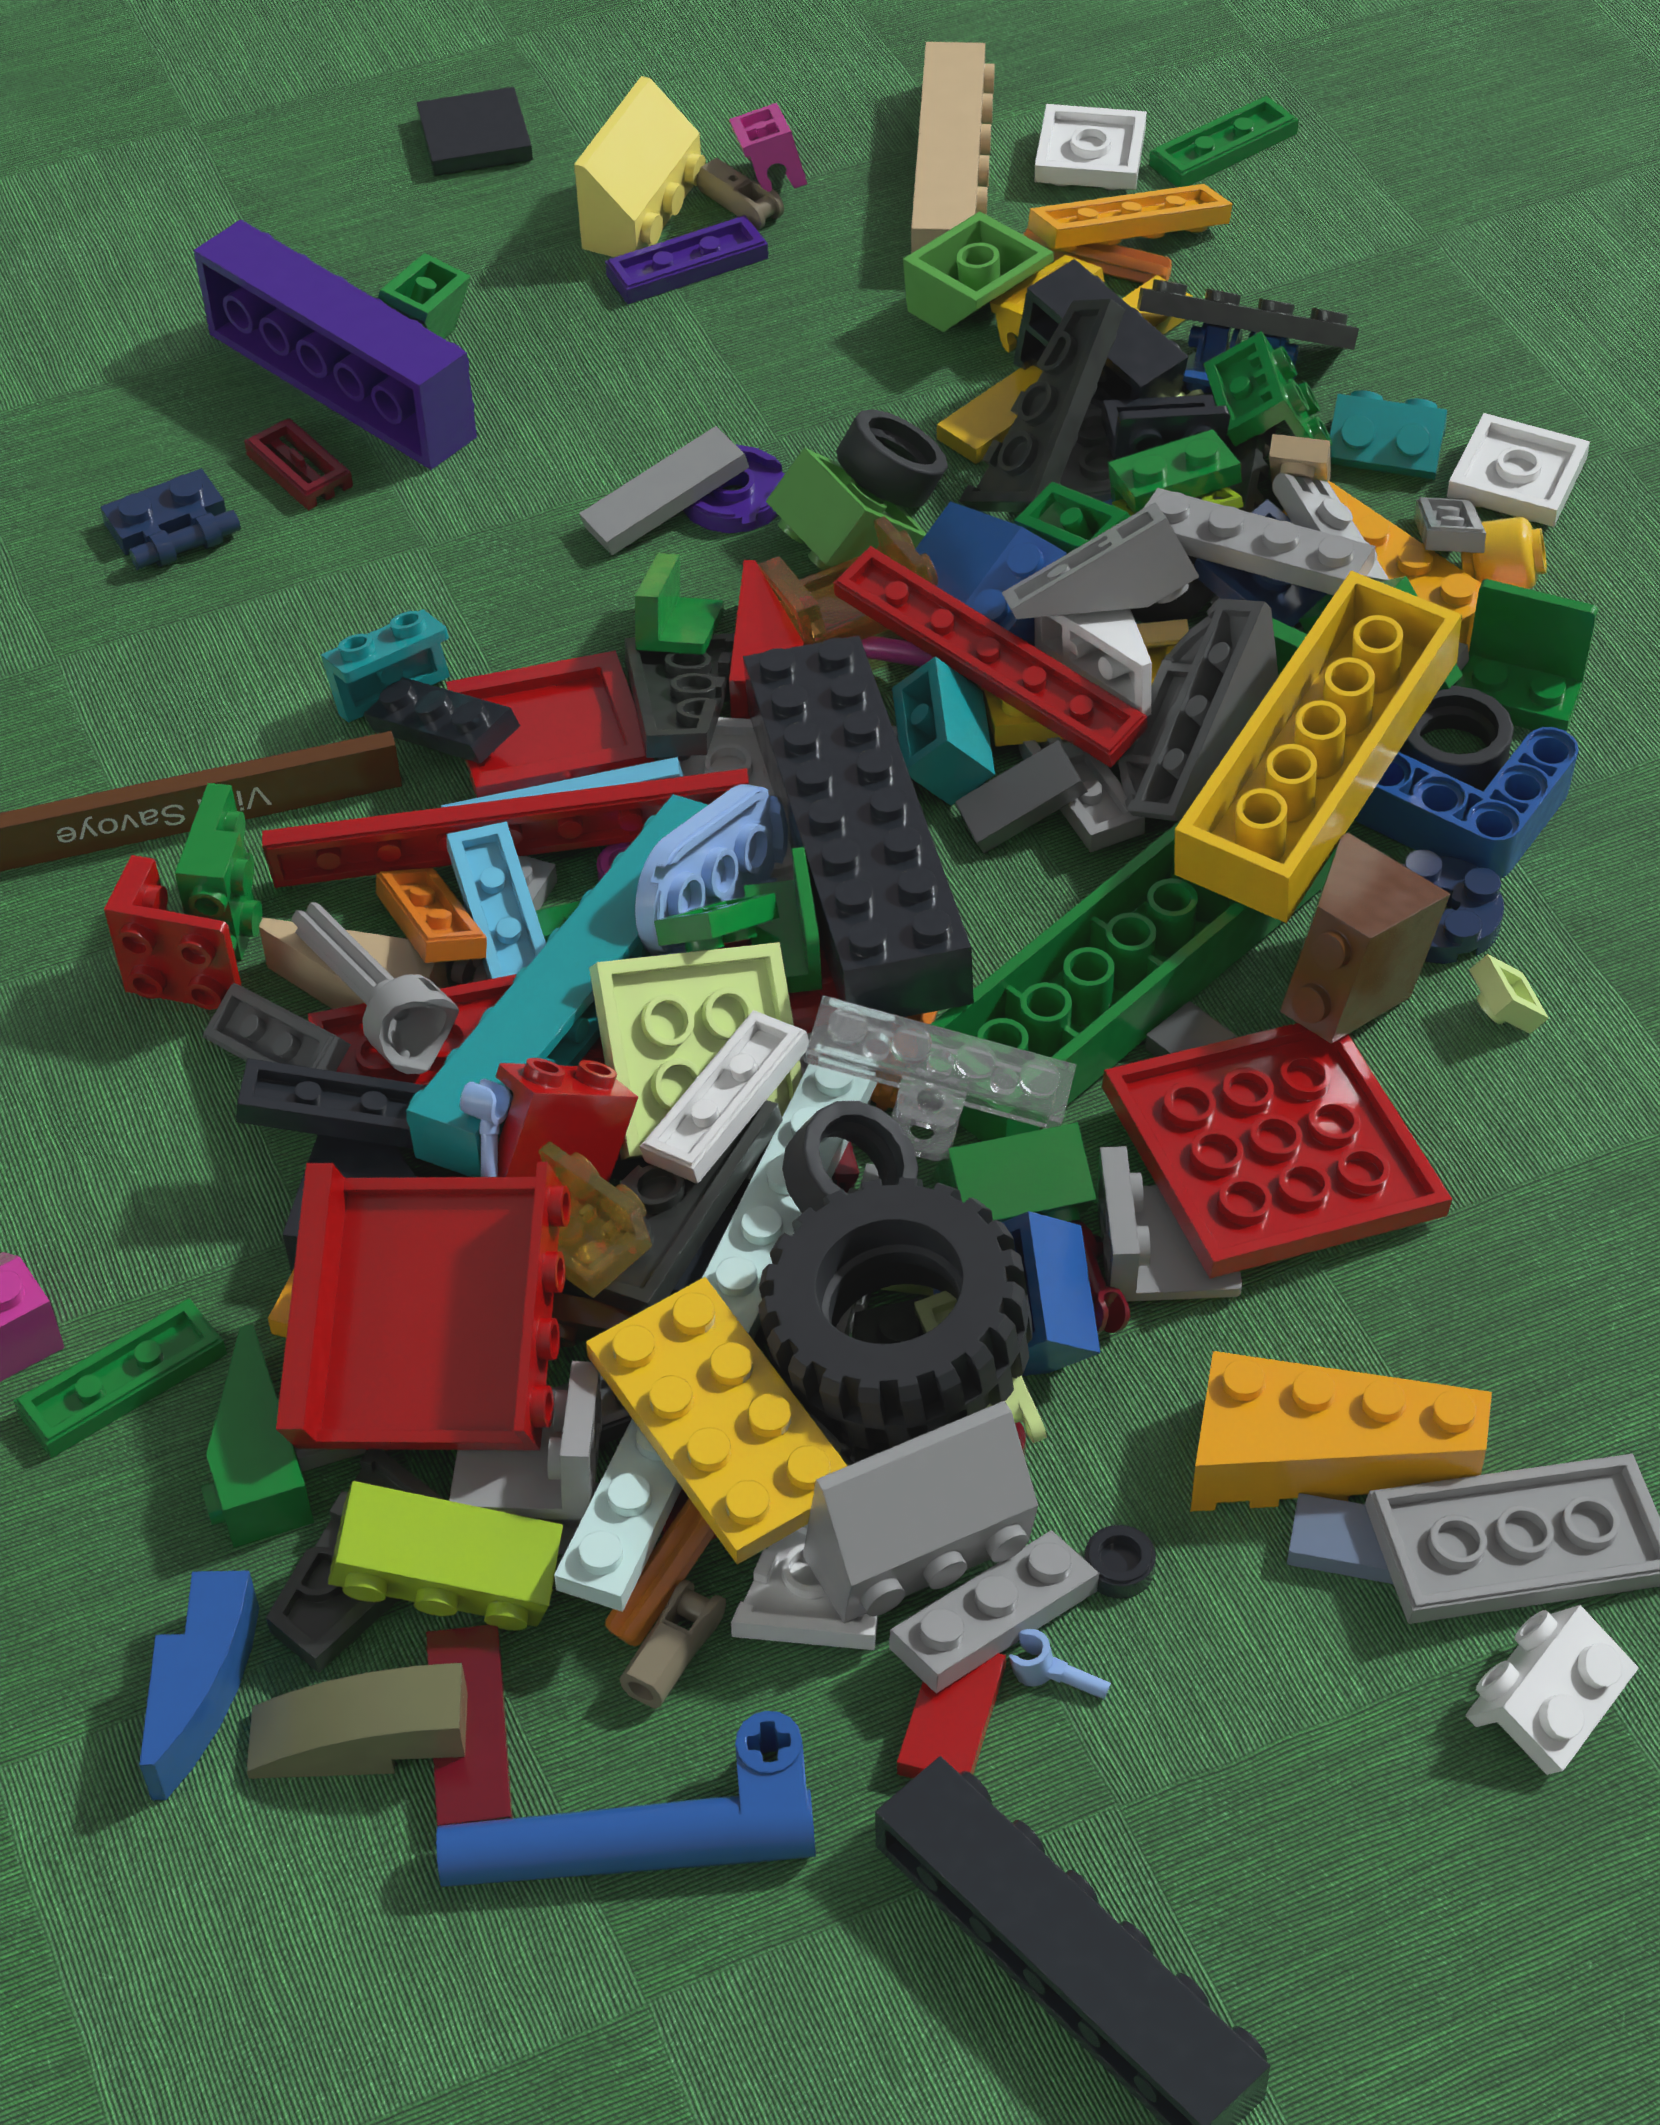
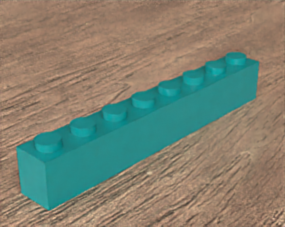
(547, 1007)

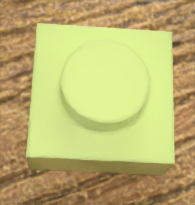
(1507, 995)

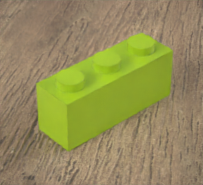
(445, 1556)

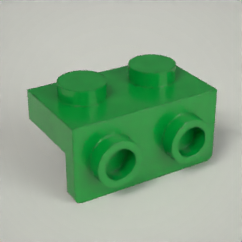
(1183, 466)

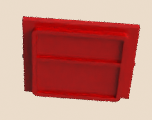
(572, 721)

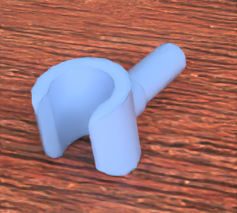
(490, 1104)
(1046, 1667)

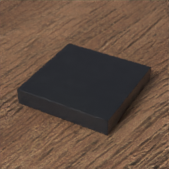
(474, 131)

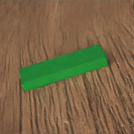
(1223, 142)
(120, 1377)

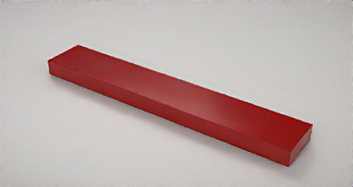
(991, 656)

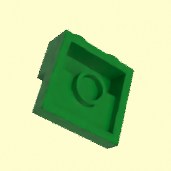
(217, 871)

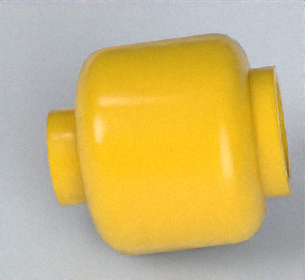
(1511, 553)

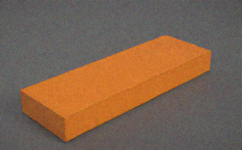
(430, 915)

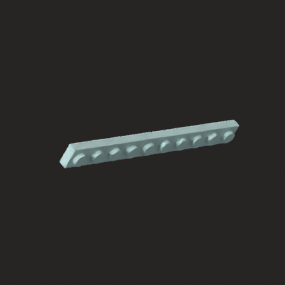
(637, 1486)

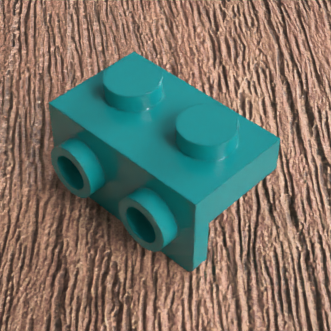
(1387, 434)
(372, 661)

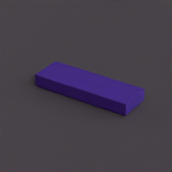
(686, 259)

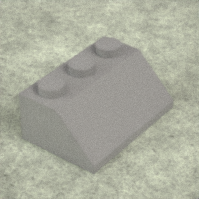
(921, 1513)

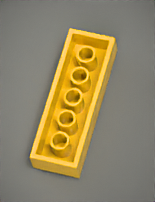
(1317, 746)

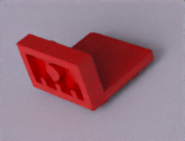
(165, 950)

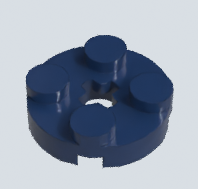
(1474, 902)

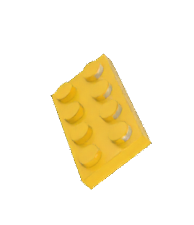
(717, 1416)

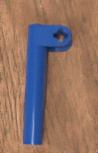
(761, 1824)

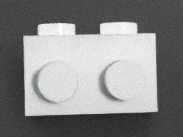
(1554, 1685)

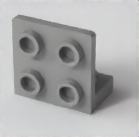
(1144, 1243)
(546, 1482)

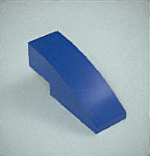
(196, 1677)

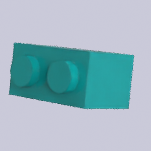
(943, 731)

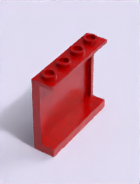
(423, 1312)

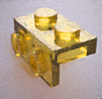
(604, 1224)

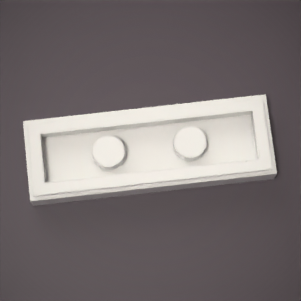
(725, 1096)

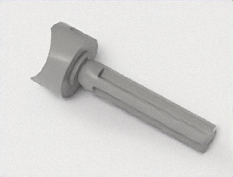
(403, 1015)

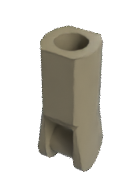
(739, 193)
(670, 1647)

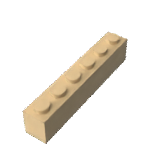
(952, 139)

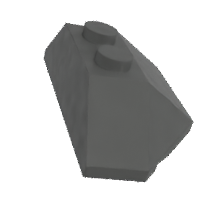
(1199, 707)

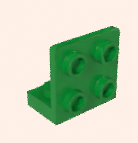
(1261, 391)
(1530, 653)

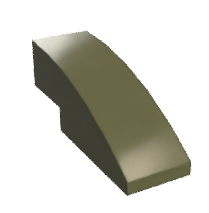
(360, 1723)

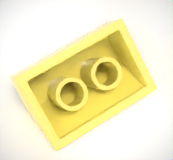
(636, 172)

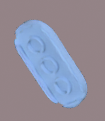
(711, 859)

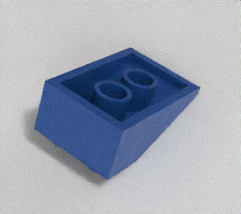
(982, 558)

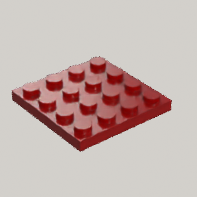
(1273, 1146)

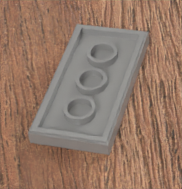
(1518, 1537)

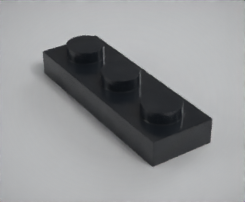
(442, 719)

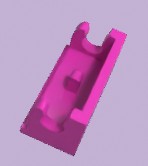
(767, 141)

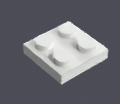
(1090, 147)
(1518, 469)

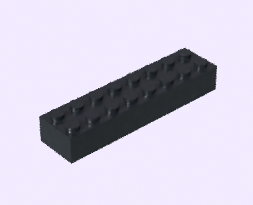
(866, 843)

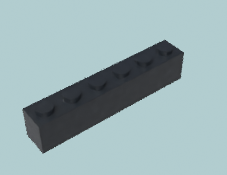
(1070, 1952)

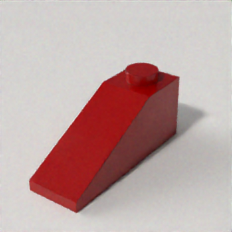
(759, 627)

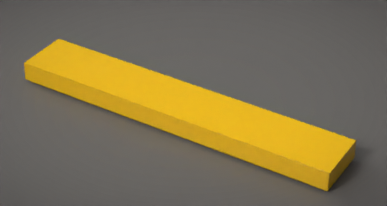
(989, 414)

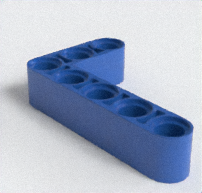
(1474, 825)

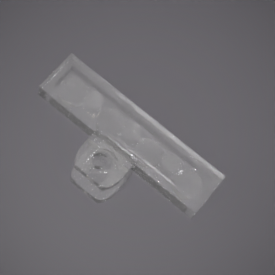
(938, 1071)

